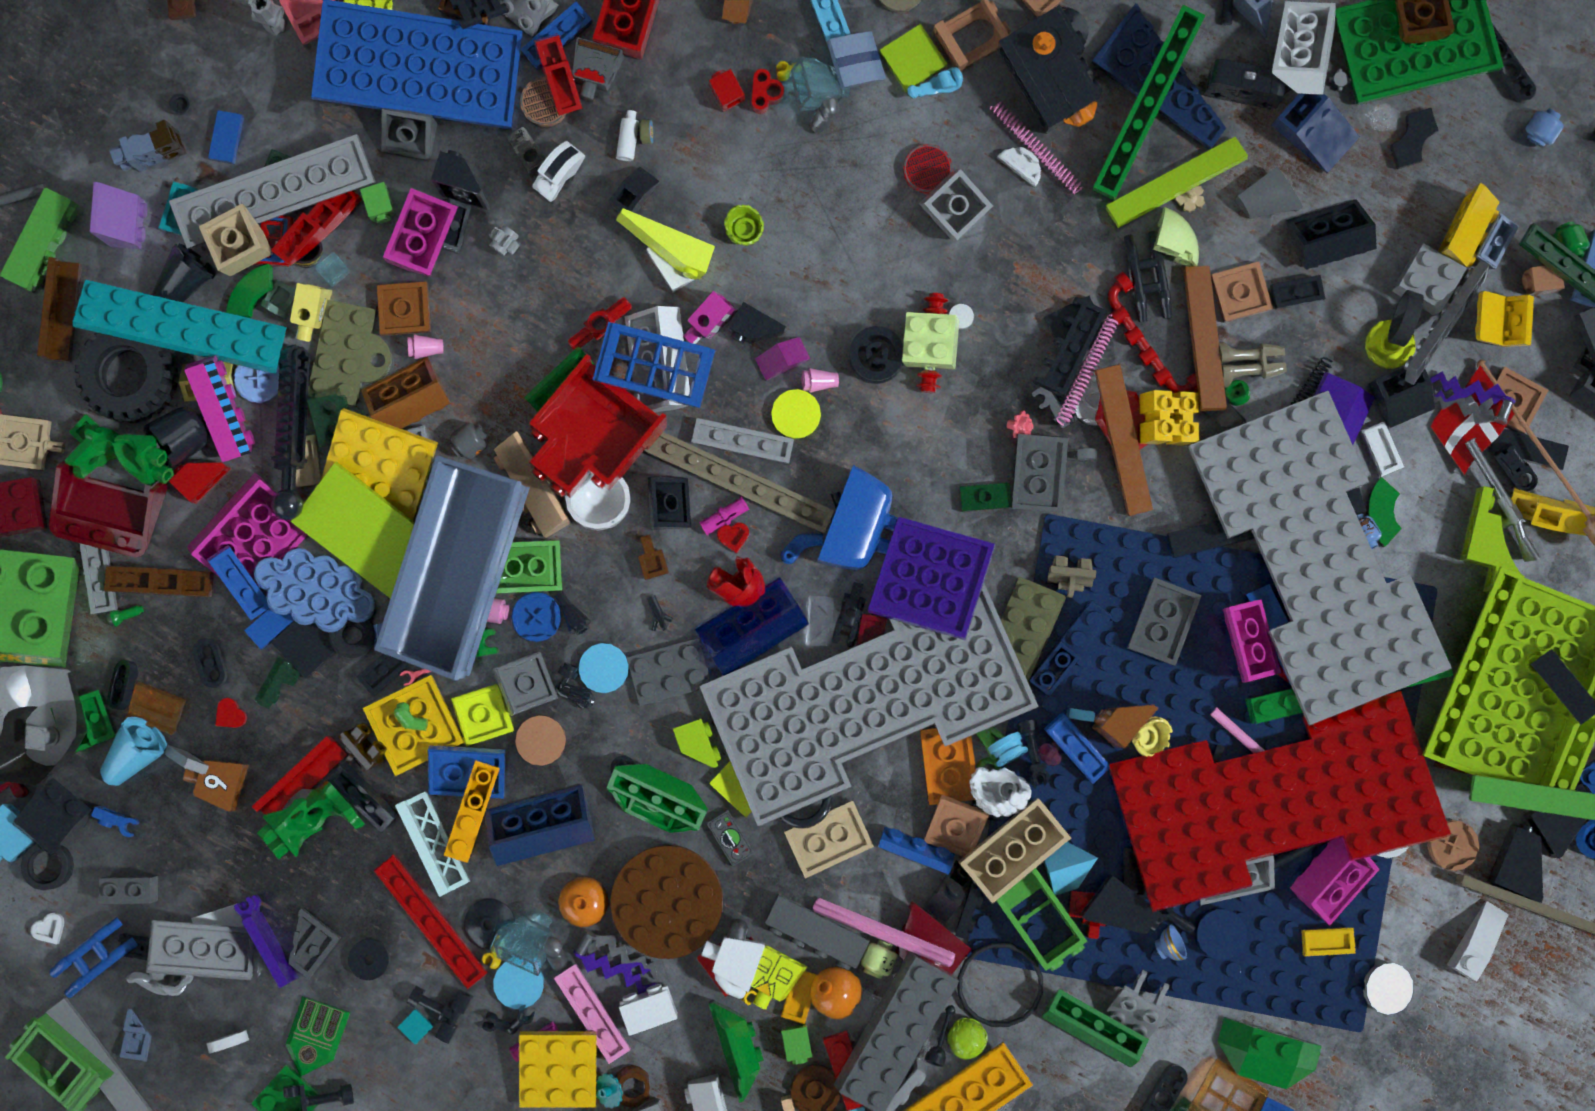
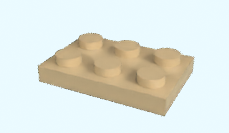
(830, 841)

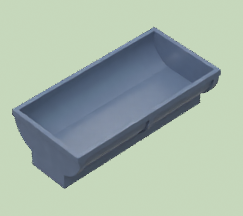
(452, 568)

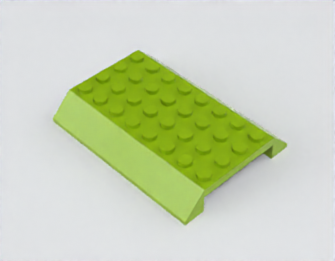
(1499, 709)

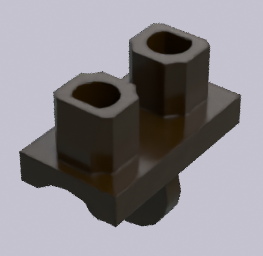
(360, 749)

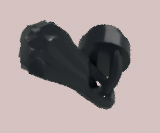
(579, 696)

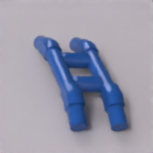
(106, 958)

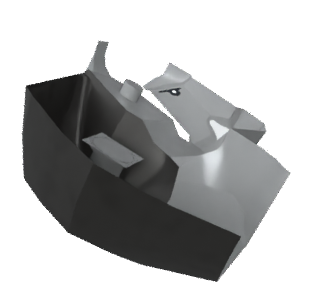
(28, 733)

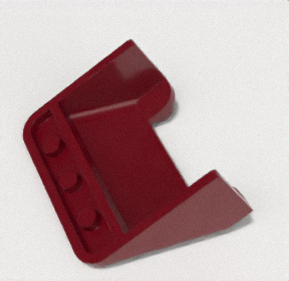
(104, 512)

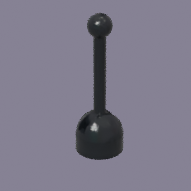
(935, 1054)

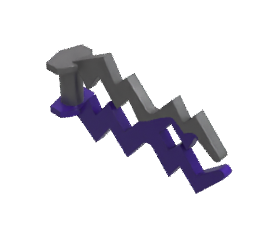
(1460, 394)
(624, 967)

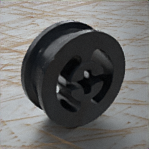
(861, 342)

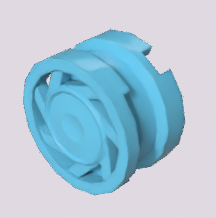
(1008, 749)

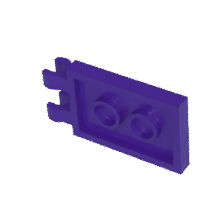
(266, 941)

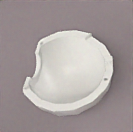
(598, 507)

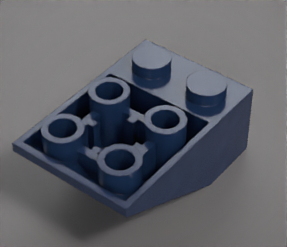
(1316, 129)

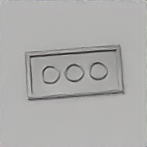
(200, 950)

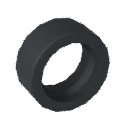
(35, 882)

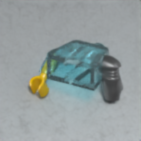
(815, 89)
(527, 946)

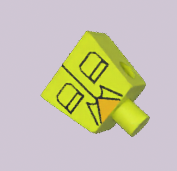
(775, 976)

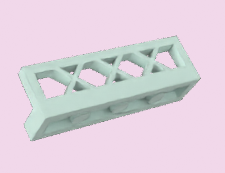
(423, 847)

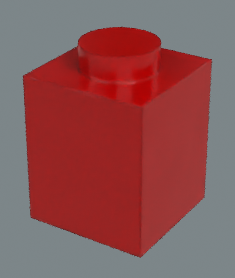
(726, 89)

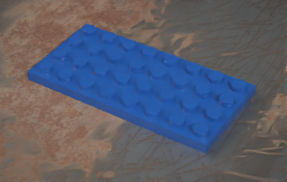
(416, 64)

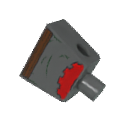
(595, 66)

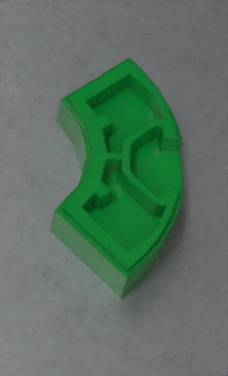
(249, 290)
(1381, 509)

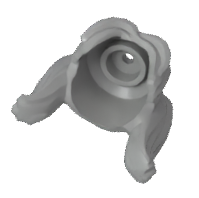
(160, 983)

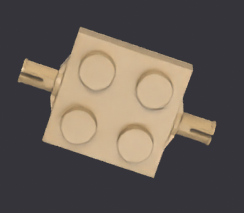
(26, 442)

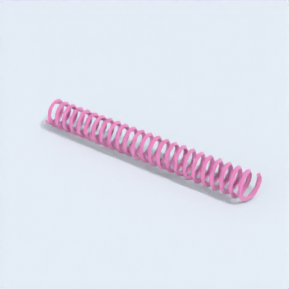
(1037, 148)
(1110, 326)

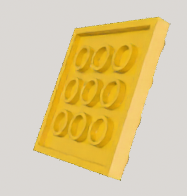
(383, 458)

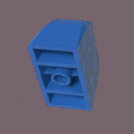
(859, 523)

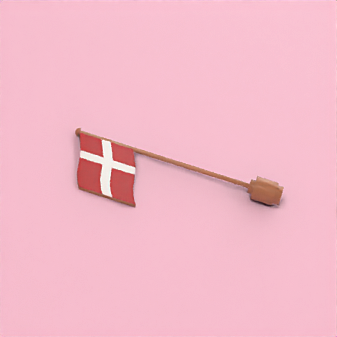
(1456, 430)

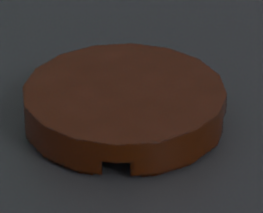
(814, 1089)

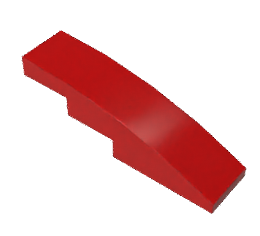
(314, 227)

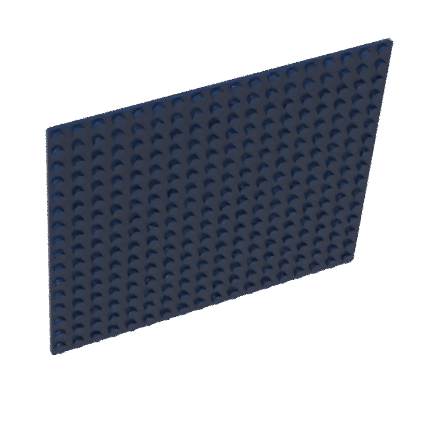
(1271, 969)

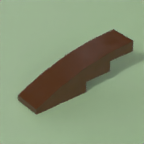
(158, 581)

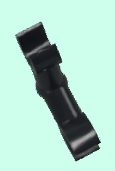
(510, 1028)

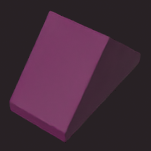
(782, 358)

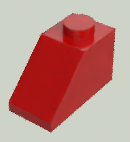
(197, 479)

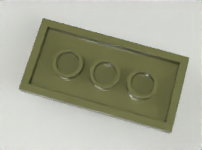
(1030, 621)

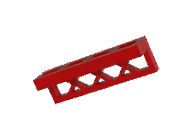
(303, 775)

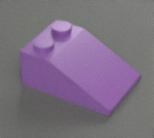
(117, 217)

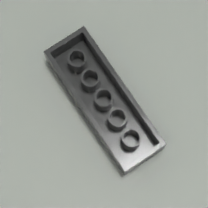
(896, 1033)

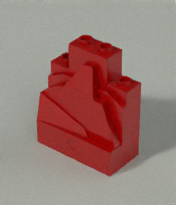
(591, 432)

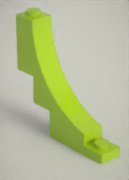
(1485, 538)

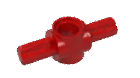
(611, 315)

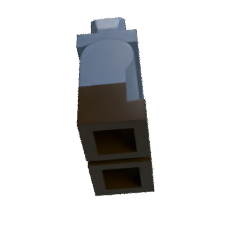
(148, 148)

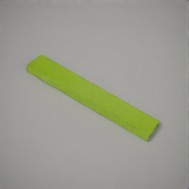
(1176, 182)

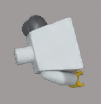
(735, 960)

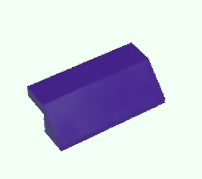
(1350, 401)

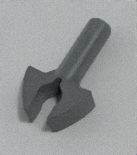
(1082, 455)

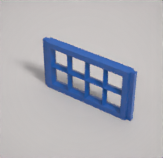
(608, 352)

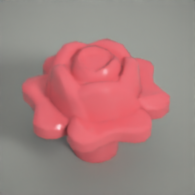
(1020, 424)

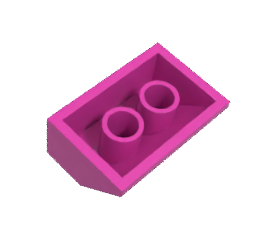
(419, 233)
(1251, 641)
(1333, 880)

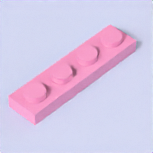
(592, 1013)

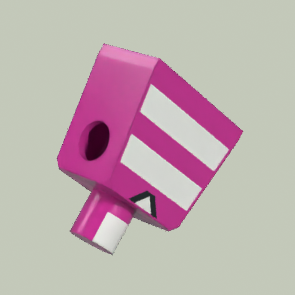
(718, 311)

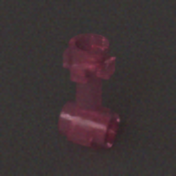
(1050, 754)

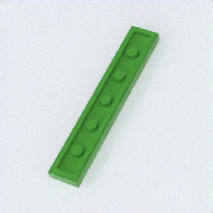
(1532, 797)

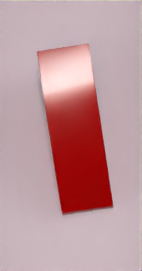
(558, 74)

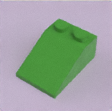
(532, 568)

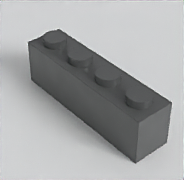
(816, 931)

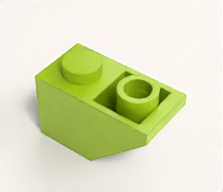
(695, 742)

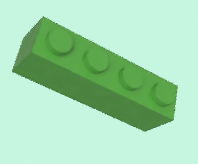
(39, 240)

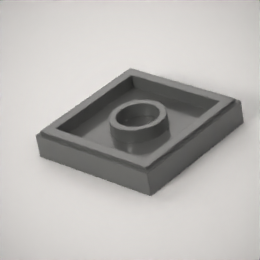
(525, 683)

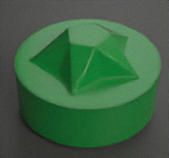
(1238, 393)

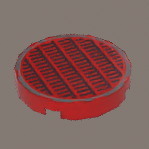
(926, 167)

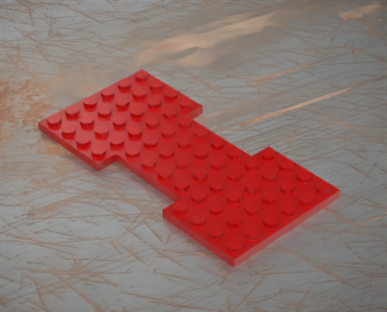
(1204, 819)

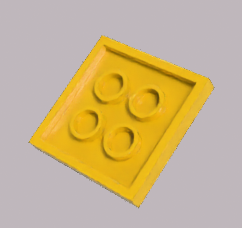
(407, 746)
(557, 1068)

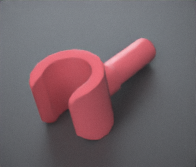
(414, 675)

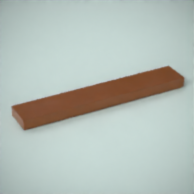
(1204, 338)
(1123, 440)

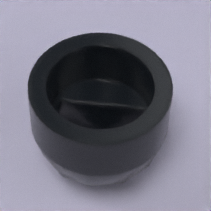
(185, 104)

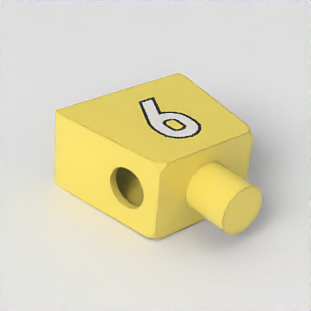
(310, 299)

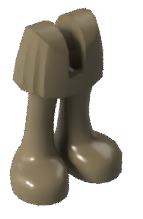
(1259, 368)

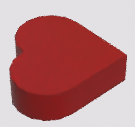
(733, 536)
(229, 714)

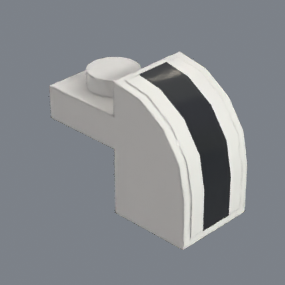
(556, 169)

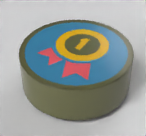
(646, 131)

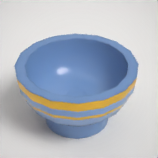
(1171, 944)

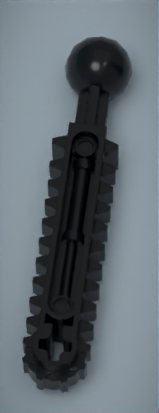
(291, 429)

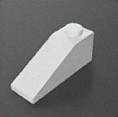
(1479, 942)

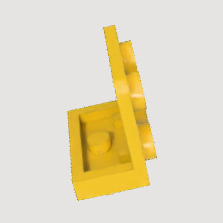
(1504, 319)

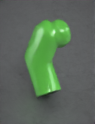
(406, 719)

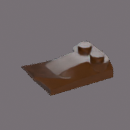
(1424, 20)

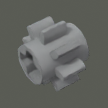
(503, 240)

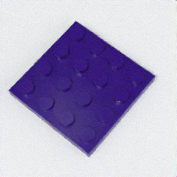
(931, 578)

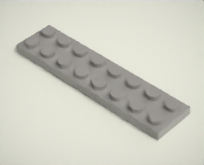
(277, 187)

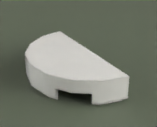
(1022, 163)

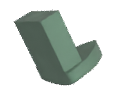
(279, 299)

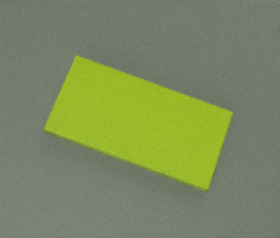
(357, 527)

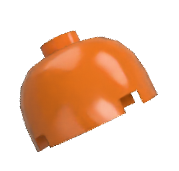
(583, 901)
(835, 992)

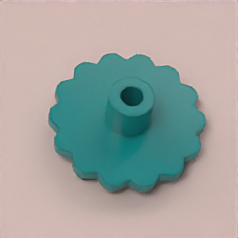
(608, 1091)

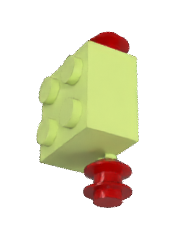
(931, 341)

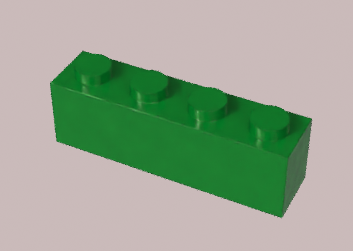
(1095, 1028)

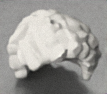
(999, 791)

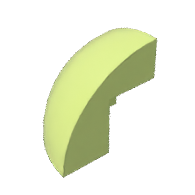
(1177, 238)

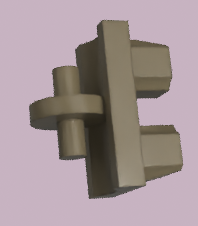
(1071, 578)

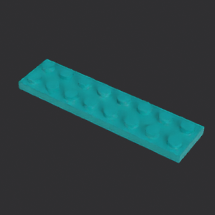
(179, 326)

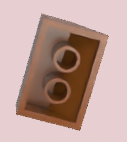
(406, 395)
(1122, 724)

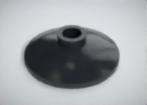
(484, 910)

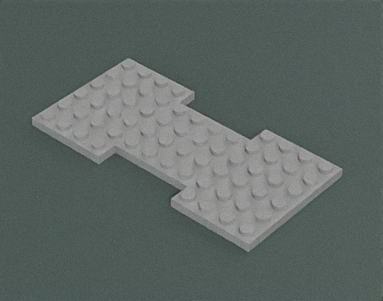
(1347, 626)
(798, 725)

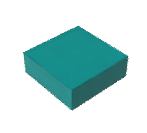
(415, 1026)

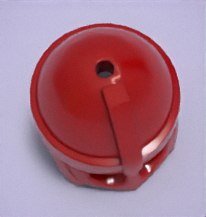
(737, 589)

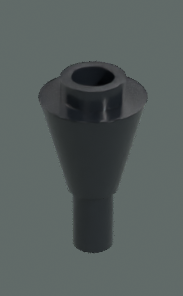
(575, 619)

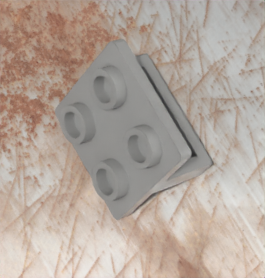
(529, 13)

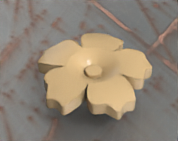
(1191, 199)

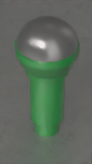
(116, 617)

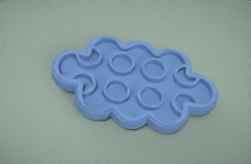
(314, 590)

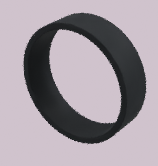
(1405, 318)

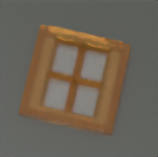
(1228, 1091)

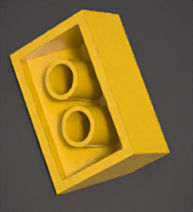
(1470, 225)

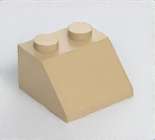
(235, 240)

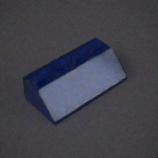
(751, 630)

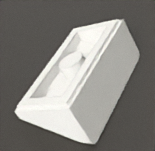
(673, 277)

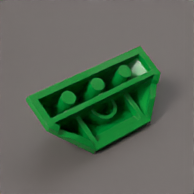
(657, 798)
(738, 1047)
(1267, 1054)

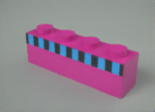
(219, 408)

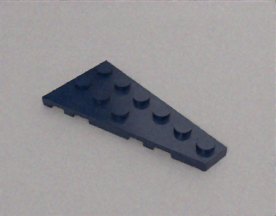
(1128, 60)

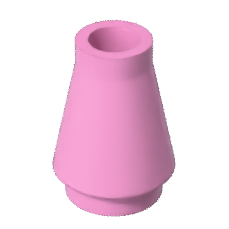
(424, 346)
(818, 380)

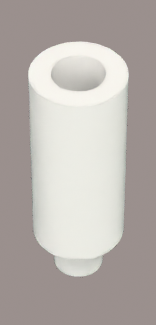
(627, 137)

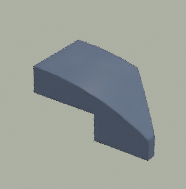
(136, 1038)

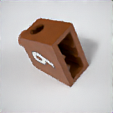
(220, 784)

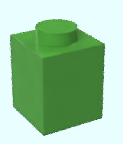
(378, 203)
(796, 1043)

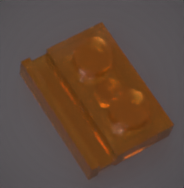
(156, 707)

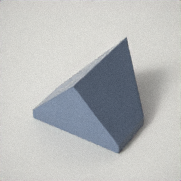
(1256, 12)

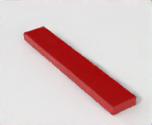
(430, 921)

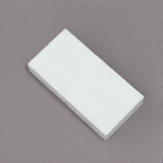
(1381, 449)

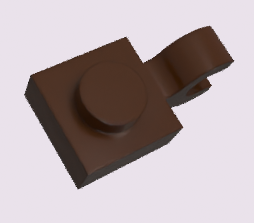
(652, 562)

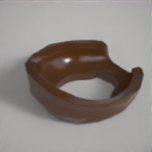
(640, 1074)

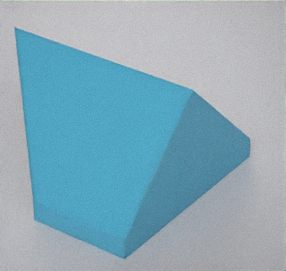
(1068, 868)

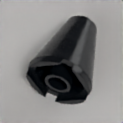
(183, 274)

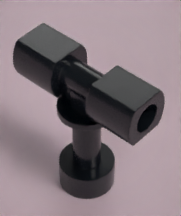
(448, 1014)

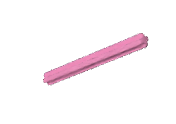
(884, 932)

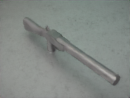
(1510, 509)

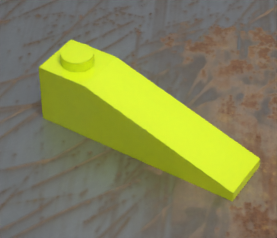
(678, 249)

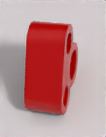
(760, 91)

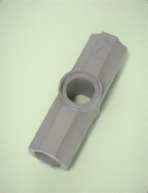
(268, 15)

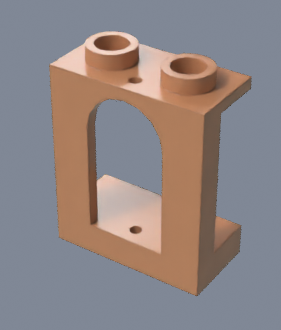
(985, 11)

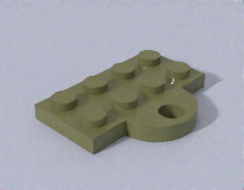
(347, 351)

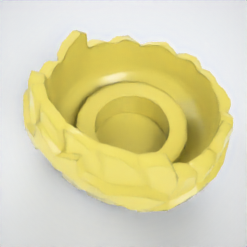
(1153, 736)

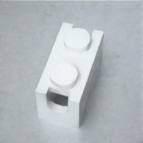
(647, 1009)

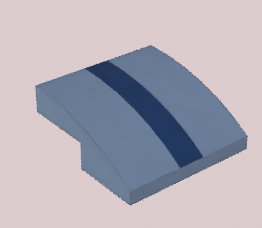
(856, 59)

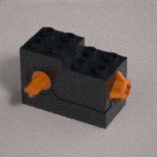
(1049, 71)

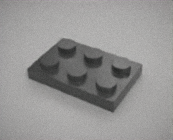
(1039, 472)
(1164, 621)
(668, 671)

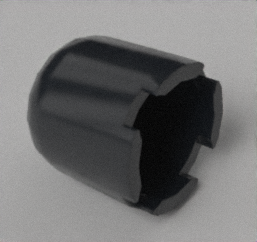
(179, 434)

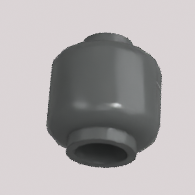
(468, 441)

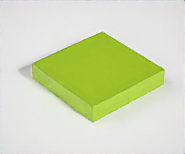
(913, 57)

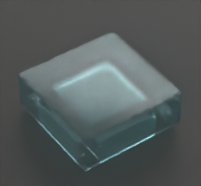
(332, 269)

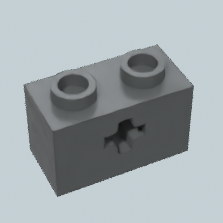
(128, 889)

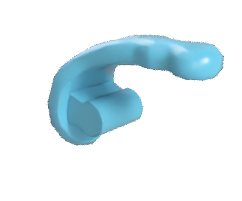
(945, 82)

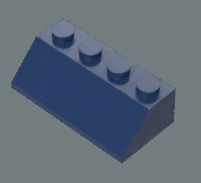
(539, 825)

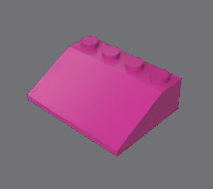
(248, 528)

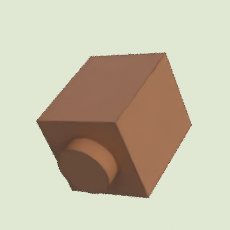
(1541, 281)

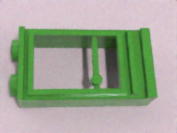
(1022, 890)
(84, 1085)

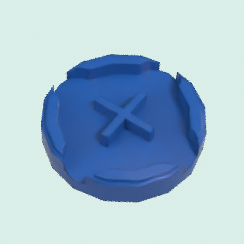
(536, 616)

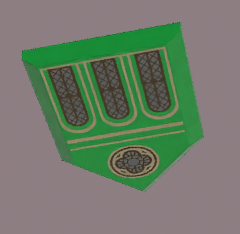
(315, 1034)

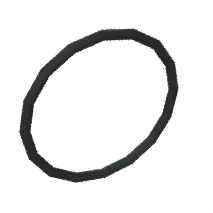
(1017, 1020)

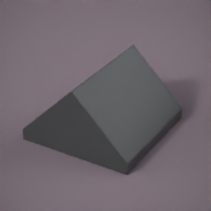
(407, 133)

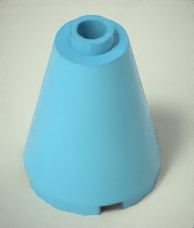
(132, 750)

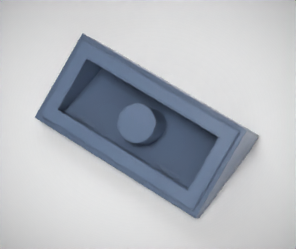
(1497, 241)

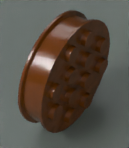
(666, 902)

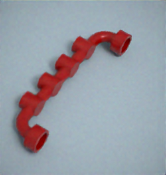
(1135, 336)

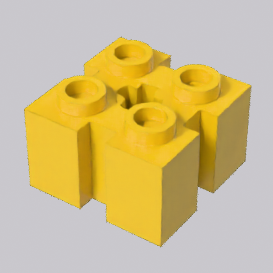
(1169, 418)

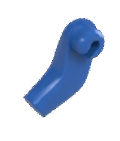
(800, 543)

